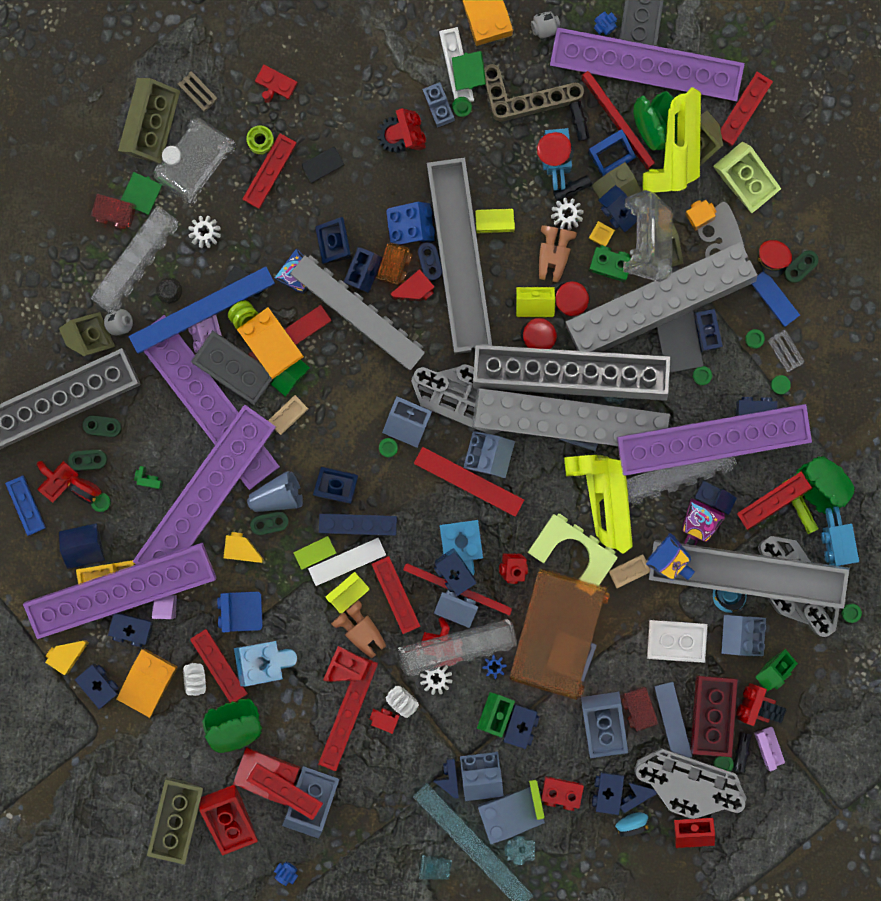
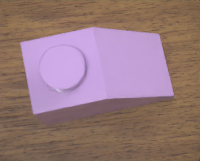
(165, 607)

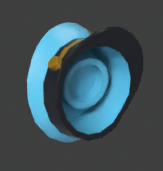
(729, 601)
(632, 824)

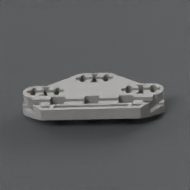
(456, 391)
(799, 610)
(687, 787)

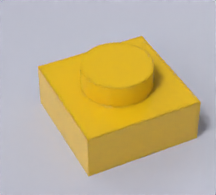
(601, 234)

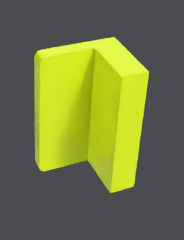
(495, 221)
(535, 301)
(347, 592)

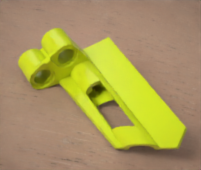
(683, 159)
(607, 483)

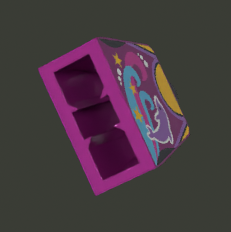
(700, 522)

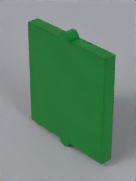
(468, 71)
(141, 192)

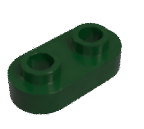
(801, 267)
(101, 426)
(88, 460)
(269, 523)

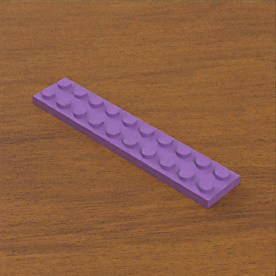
(646, 64)
(204, 400)
(714, 439)
(209, 486)
(119, 591)

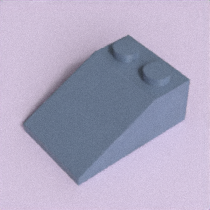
(604, 724)
(322, 788)
(509, 815)

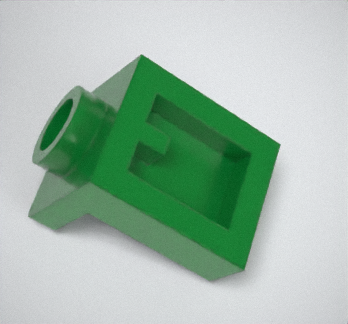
(151, 481)

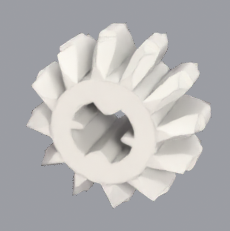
(563, 208)
(207, 238)
(194, 679)
(436, 685)
(402, 701)

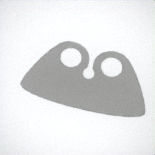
(725, 228)

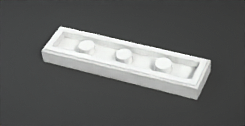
(452, 48)
(347, 561)

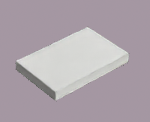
(677, 641)

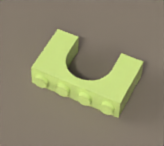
(557, 530)

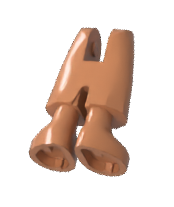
(552, 255)
(362, 632)

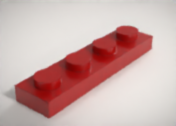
(745, 108)
(269, 171)
(774, 500)
(396, 595)
(218, 666)
(284, 791)

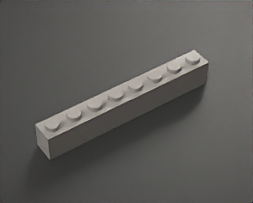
(357, 313)

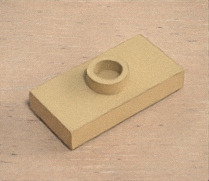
(288, 414)
(629, 571)

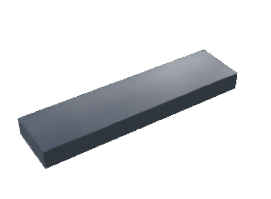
(672, 719)

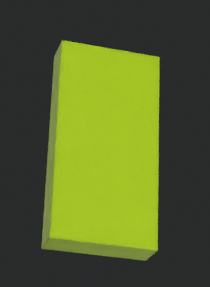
(314, 552)
(536, 799)

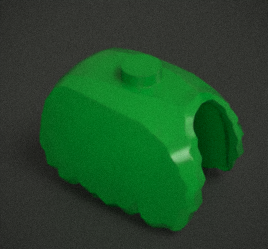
(653, 118)
(829, 484)
(232, 725)

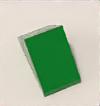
(290, 377)

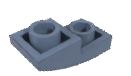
(438, 104)

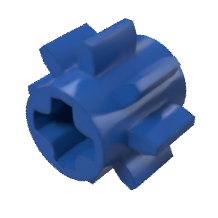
(605, 23)
(498, 670)
(286, 873)

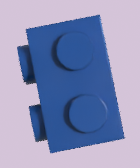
(410, 223)
(240, 611)

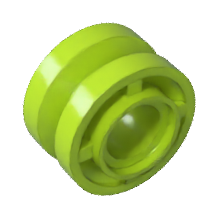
(255, 132)
(241, 313)

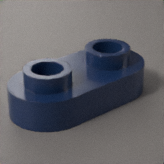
(429, 262)

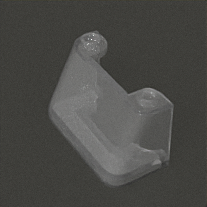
(194, 160)
(654, 237)

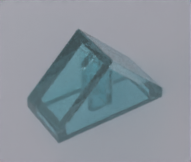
(434, 868)

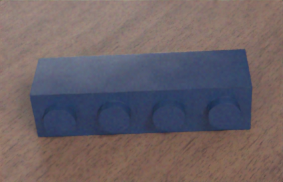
(358, 524)

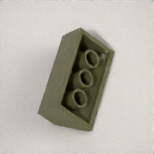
(149, 120)
(175, 821)

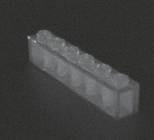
(134, 259)
(655, 481)
(457, 647)

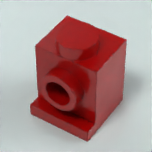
(384, 720)

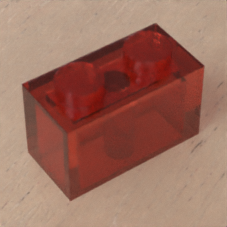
(114, 211)
(639, 708)

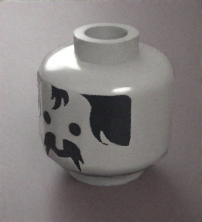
(545, 24)
(118, 322)

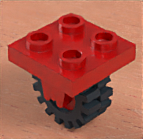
(402, 132)
(758, 707)

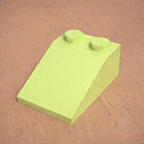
(747, 176)

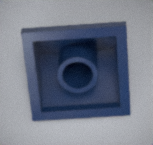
(333, 241)
(335, 485)
(81, 546)

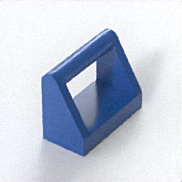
(606, 144)

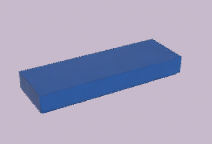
(775, 299)
(25, 505)

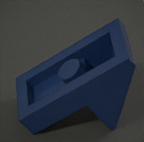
(715, 497)
(449, 784)
(641, 793)

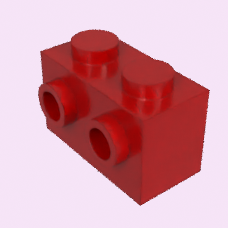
(561, 792)
(694, 832)

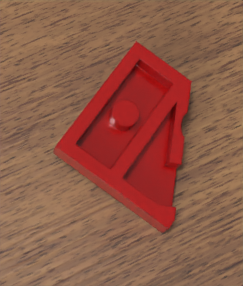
(347, 666)

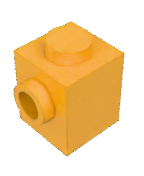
(701, 214)

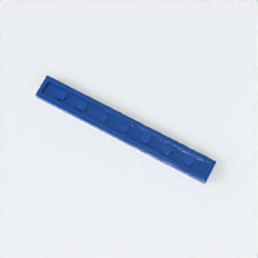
(201, 310)

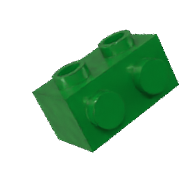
(609, 263)
(776, 670)
(495, 714)

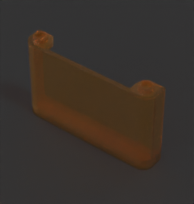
(558, 633)

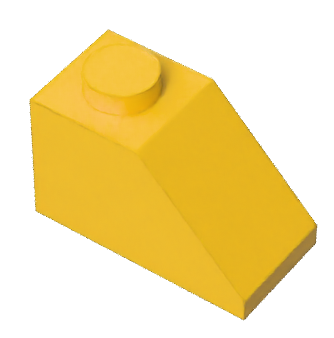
(241, 548)
(65, 656)

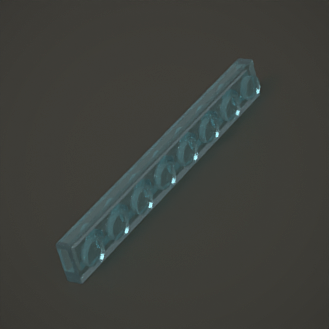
(472, 844)

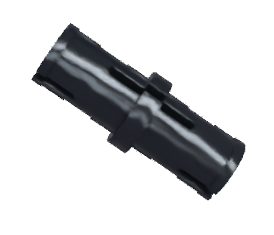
(579, 121)
(572, 188)
(742, 752)

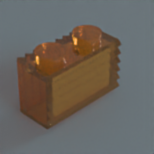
(394, 263)

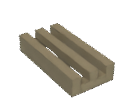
(187, 80)

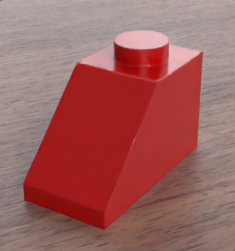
(414, 288)

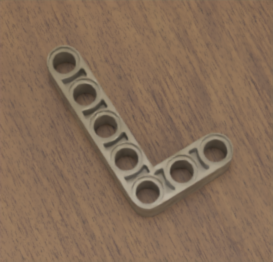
(526, 100)

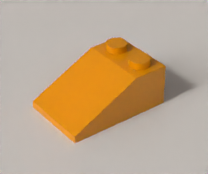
(487, 20)
(270, 343)
(146, 682)

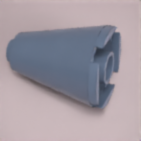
(277, 494)

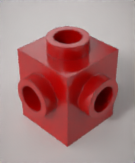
(513, 568)

